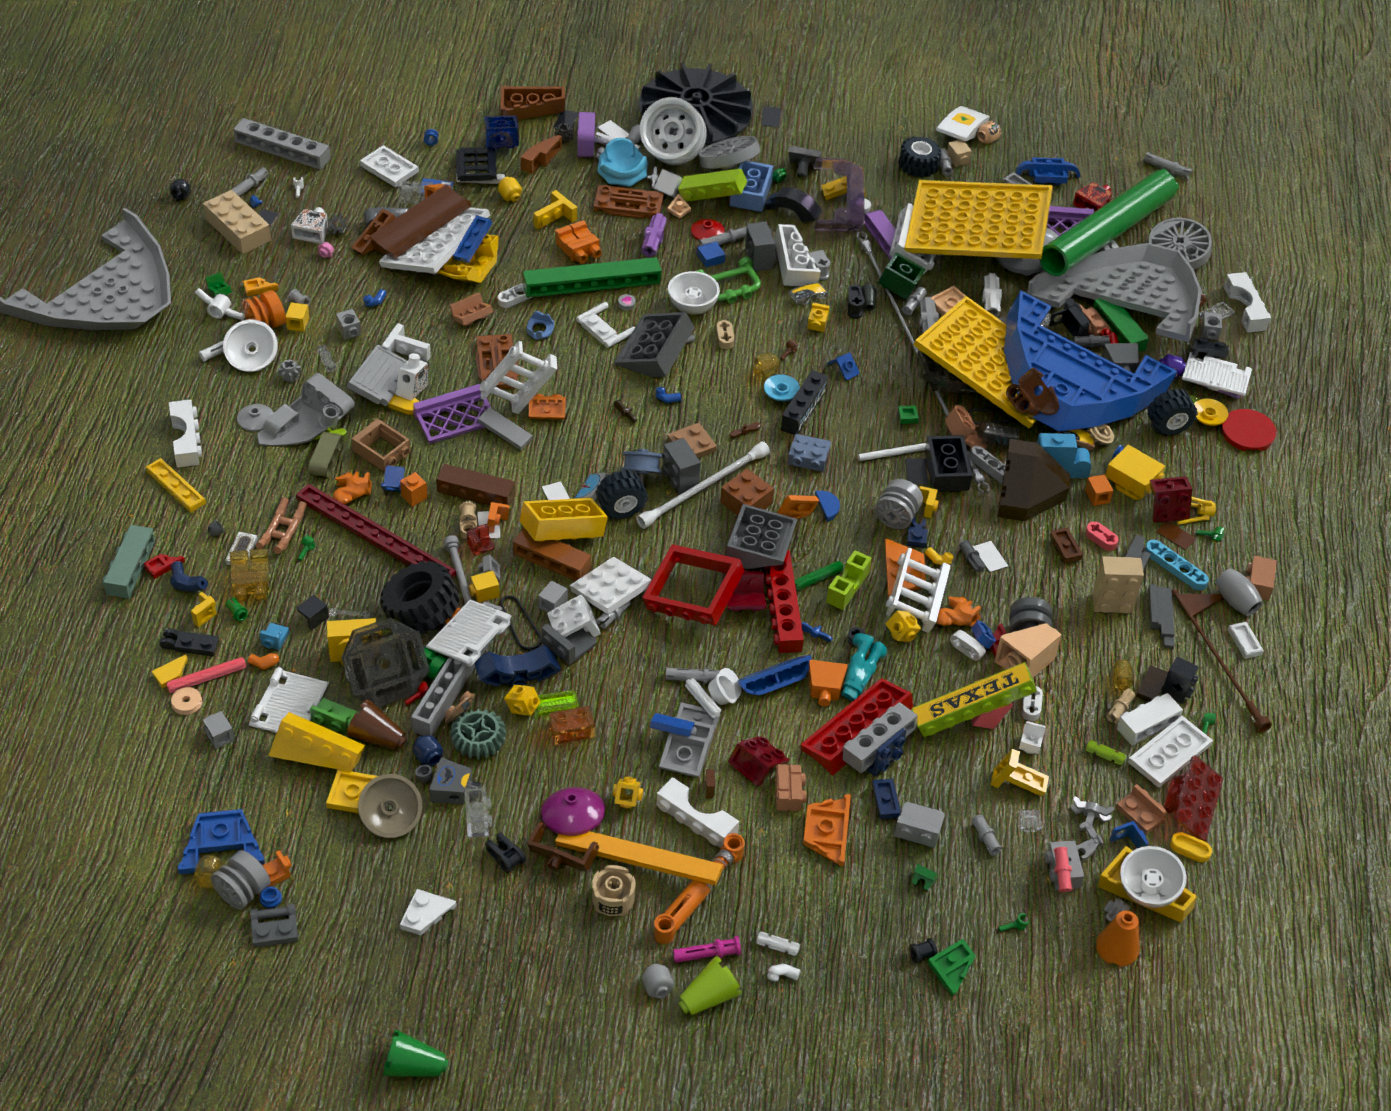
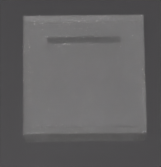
(1030, 820)

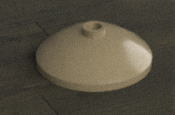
(403, 798)

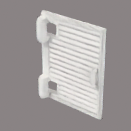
(1217, 374)
(469, 630)
(294, 696)

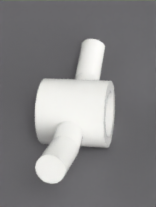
(219, 305)

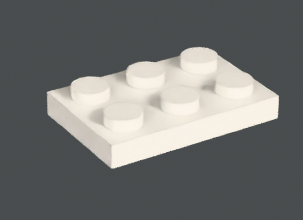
(389, 166)

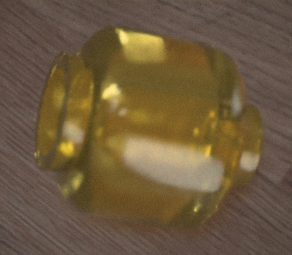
(766, 365)
(205, 868)

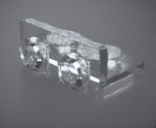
(411, 191)

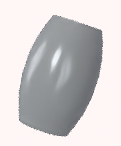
(1239, 592)

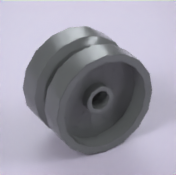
(1029, 613)

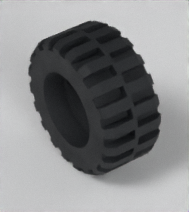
(420, 596)

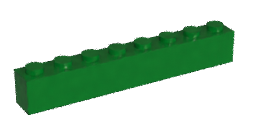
(591, 277)

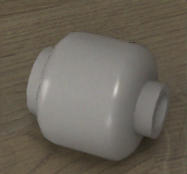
(657, 981)

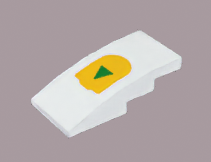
(962, 123)

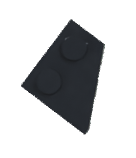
(1211, 349)

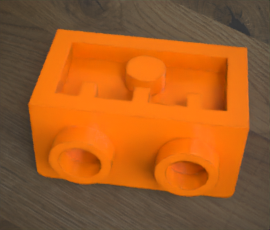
(547, 407)

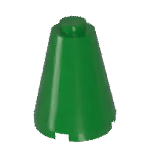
(413, 1058)

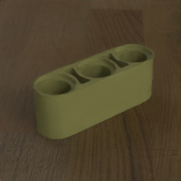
(325, 454)

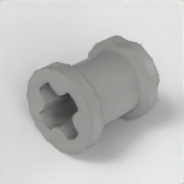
(296, 297)

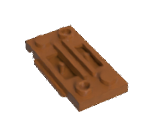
(628, 202)
(490, 352)

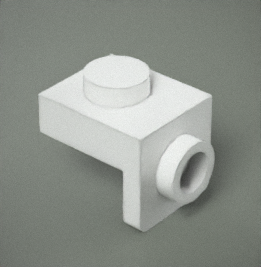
(1032, 737)

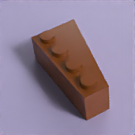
(532, 101)

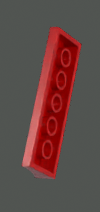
(828, 741)

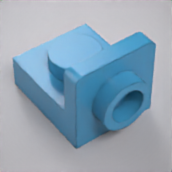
(274, 636)

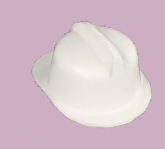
(724, 687)

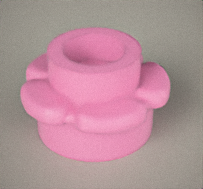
(325, 250)

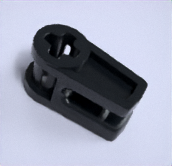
(855, 301)
(509, 856)

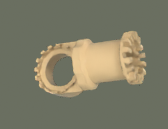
(468, 518)

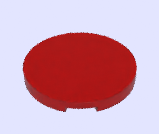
(1249, 430)

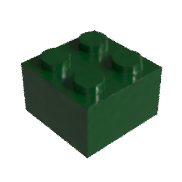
(901, 276)

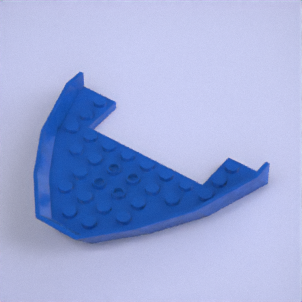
(1087, 385)

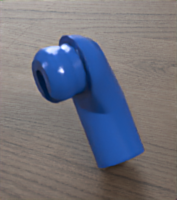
(377, 300)
(667, 398)

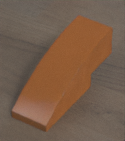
(541, 154)

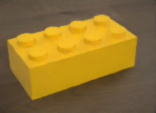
(563, 519)

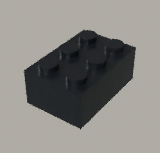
(948, 463)

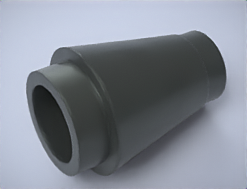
(869, 294)

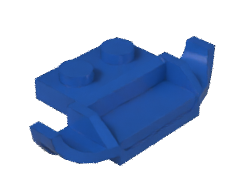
(1048, 170)

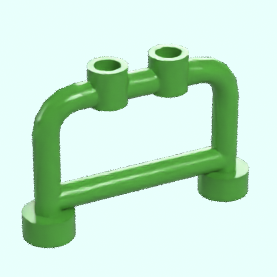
(746, 291)

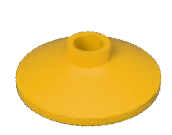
(1211, 412)

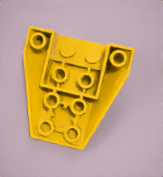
(479, 265)

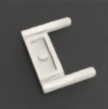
(601, 329)

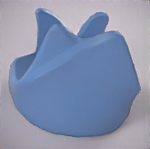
(539, 317)

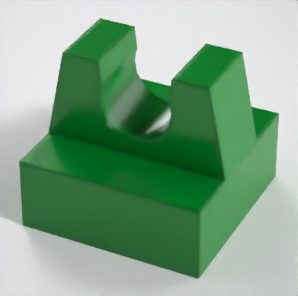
(924, 873)

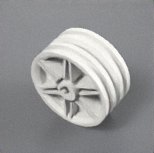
(654, 120)

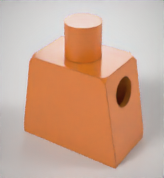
(826, 680)

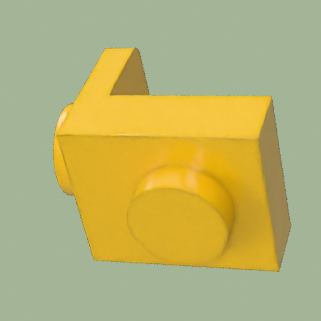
(929, 498)

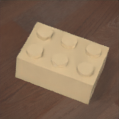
(1117, 584)

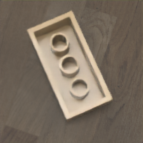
(237, 221)

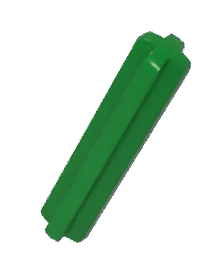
(818, 575)

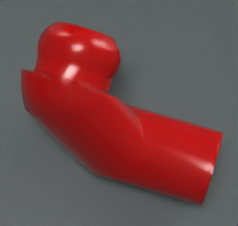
(1112, 336)

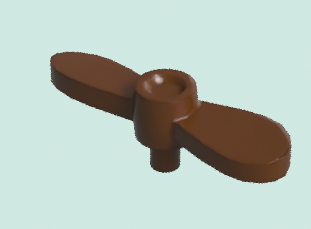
(745, 429)

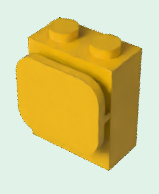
(1133, 471)
(339, 633)

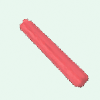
(206, 674)

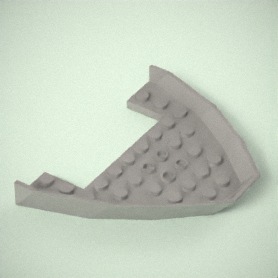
(1132, 277)
(114, 296)

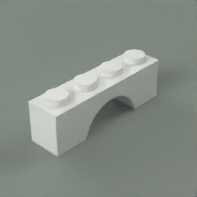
(1241, 288)
(186, 448)
(714, 827)

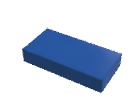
(672, 725)

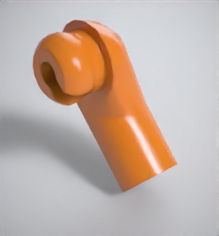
(264, 662)

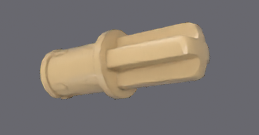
(1120, 706)

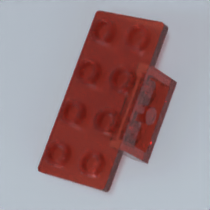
(1194, 797)

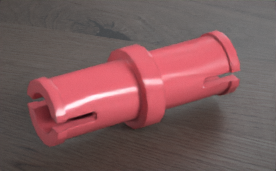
(1063, 869)

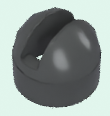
(215, 528)
(424, 773)

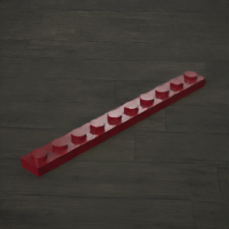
(365, 528)

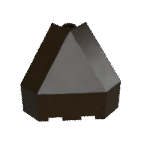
(1031, 482)

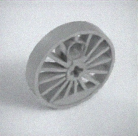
(729, 152)
(1189, 243)

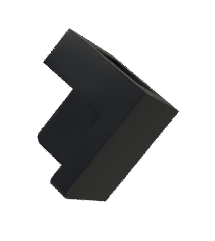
(314, 610)

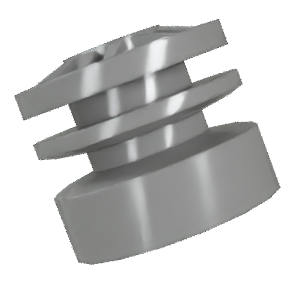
(898, 504)
(240, 879)

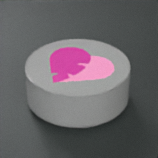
(626, 302)

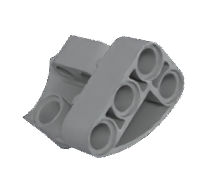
(308, 416)

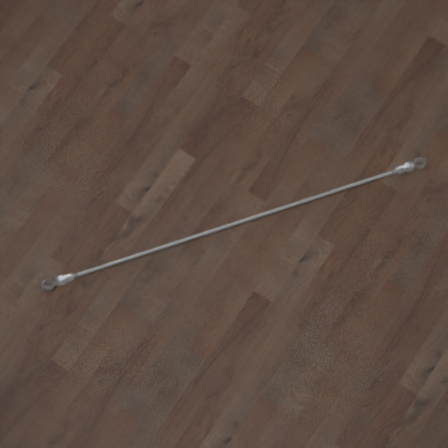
(865, 244)

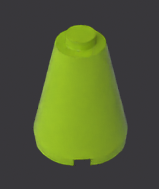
(709, 988)

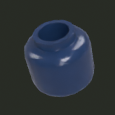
(427, 750)

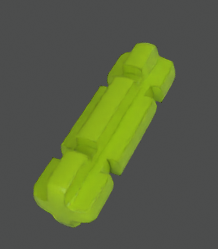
(1105, 752)

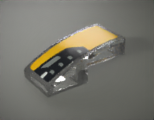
(805, 293)

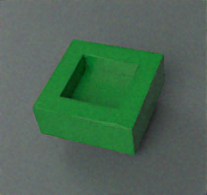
(908, 414)

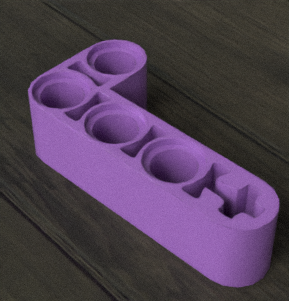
(586, 134)

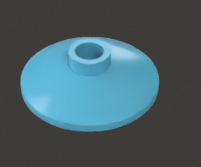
(781, 387)

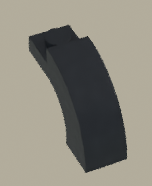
(797, 201)

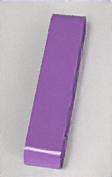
(881, 229)

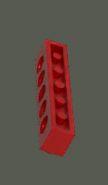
(784, 606)

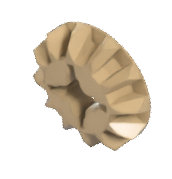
(1106, 435)

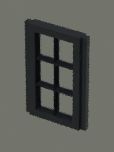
(461, 162)

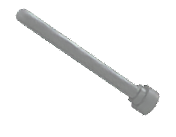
(452, 545)

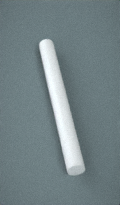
(891, 452)

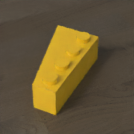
(314, 744)

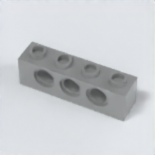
(862, 749)

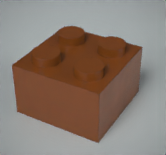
(747, 490)

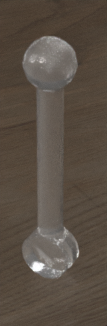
(332, 611)

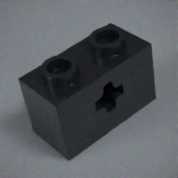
(1180, 679)

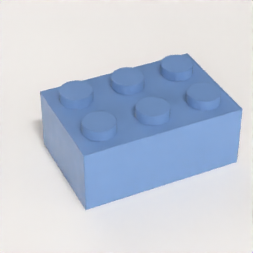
(757, 187)

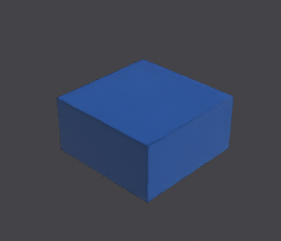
(711, 254)

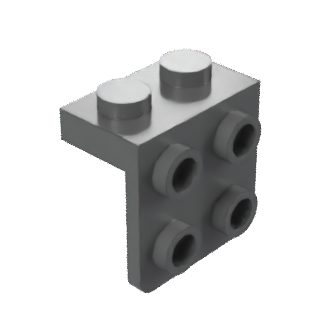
(568, 647)

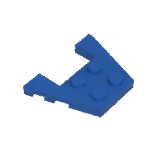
(218, 833)

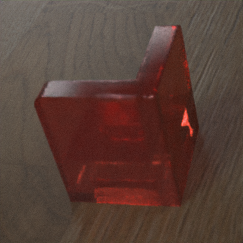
(479, 540)

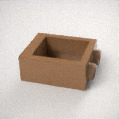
(372, 433)

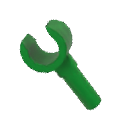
(1216, 535)
(309, 544)
(1208, 719)
(1018, 923)

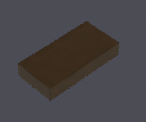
(1152, 684)

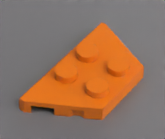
(892, 553)
(827, 828)

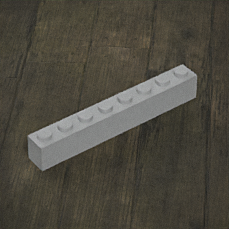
(444, 691)

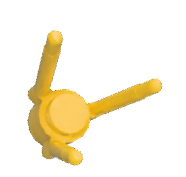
(1205, 508)

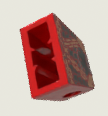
(1092, 196)

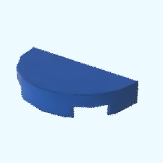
(828, 503)

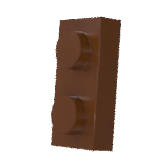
(1066, 545)

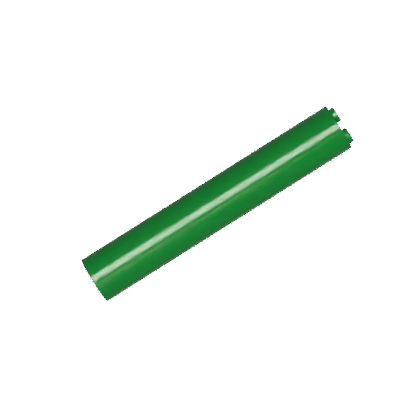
(1108, 223)

